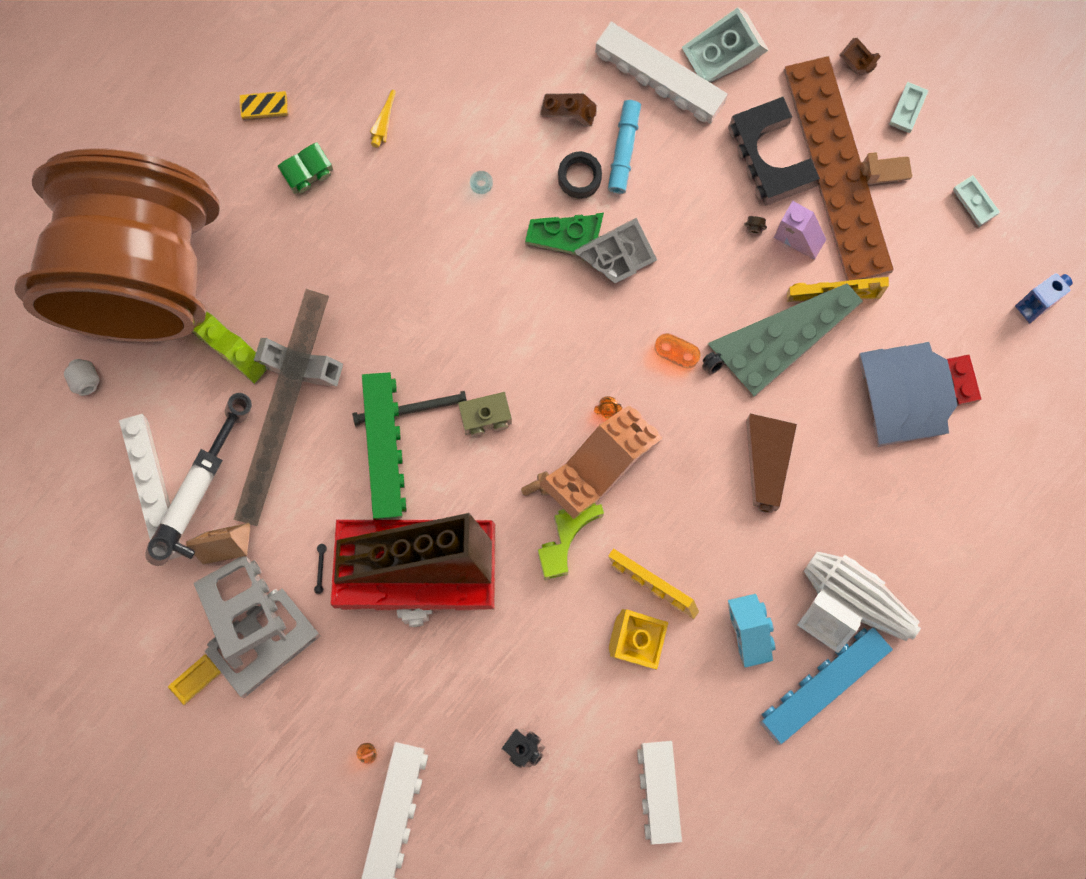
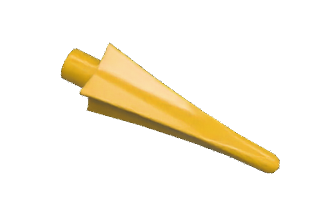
(380, 128)

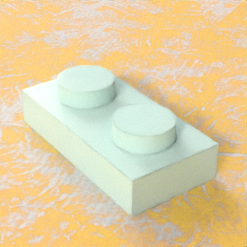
(908, 107)
(976, 200)

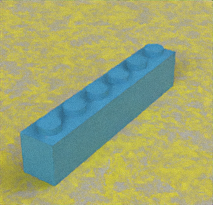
(825, 686)

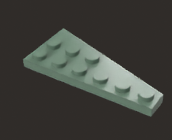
(774, 343)

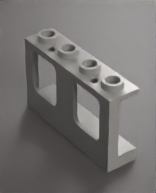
(221, 612)
(271, 654)

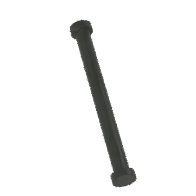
(419, 406)

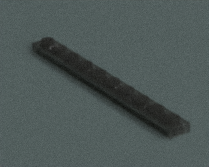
(281, 407)

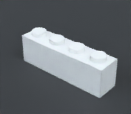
(660, 791)

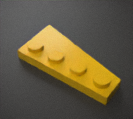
(864, 288)
(657, 585)

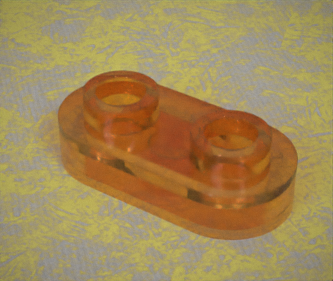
(678, 349)

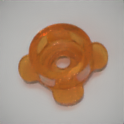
(608, 407)

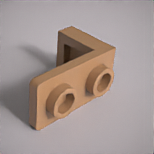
(886, 169)

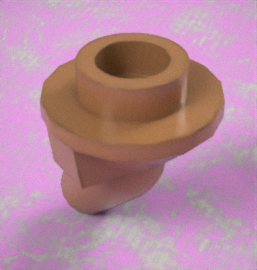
(534, 486)

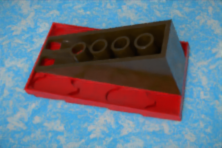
(414, 564)

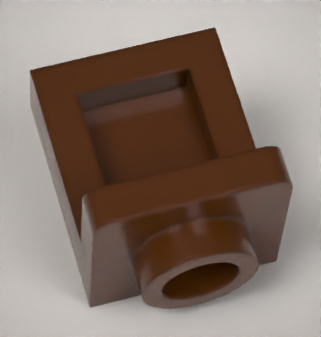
(859, 57)

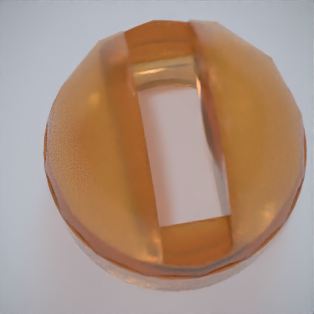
(365, 749)

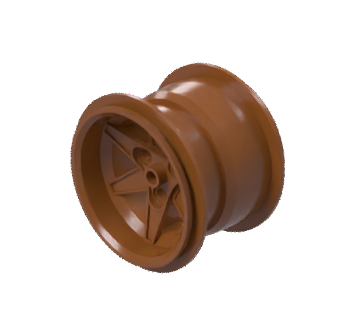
(118, 246)

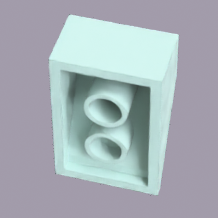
(725, 46)

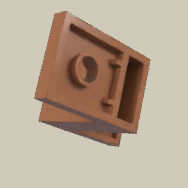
(601, 461)

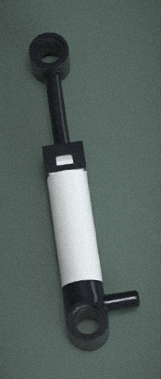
(193, 489)

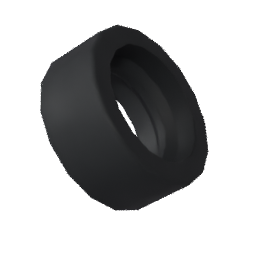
(579, 157)

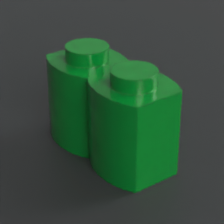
(305, 168)

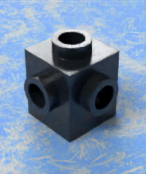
(524, 748)

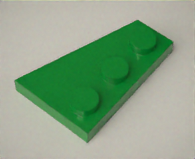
(564, 233)

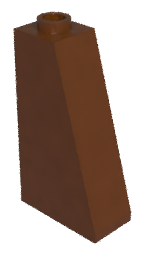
(769, 456)

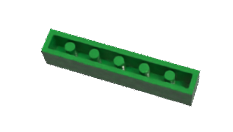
(382, 446)

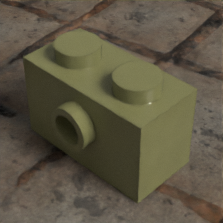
(485, 414)

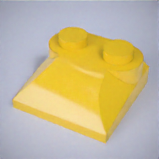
(637, 638)

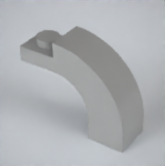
(320, 369)

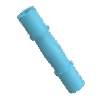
(624, 146)

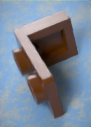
(569, 105)

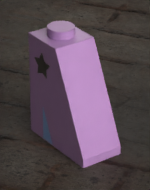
(801, 230)

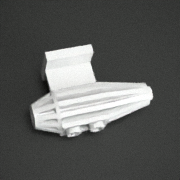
(848, 597)

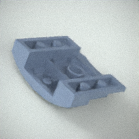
(908, 392)

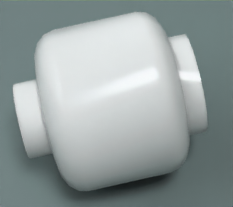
(81, 377)

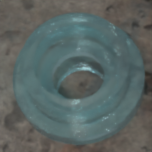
(481, 175)

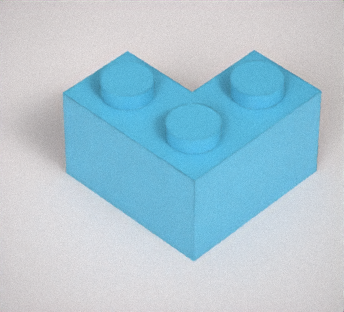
(752, 630)

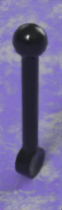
(321, 548)

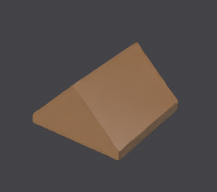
(221, 544)

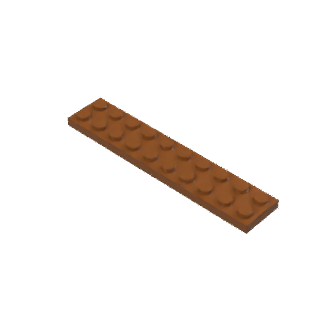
(839, 169)

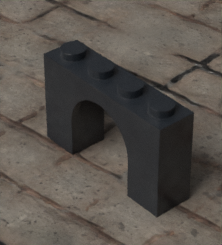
(771, 182)

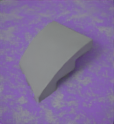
(619, 251)

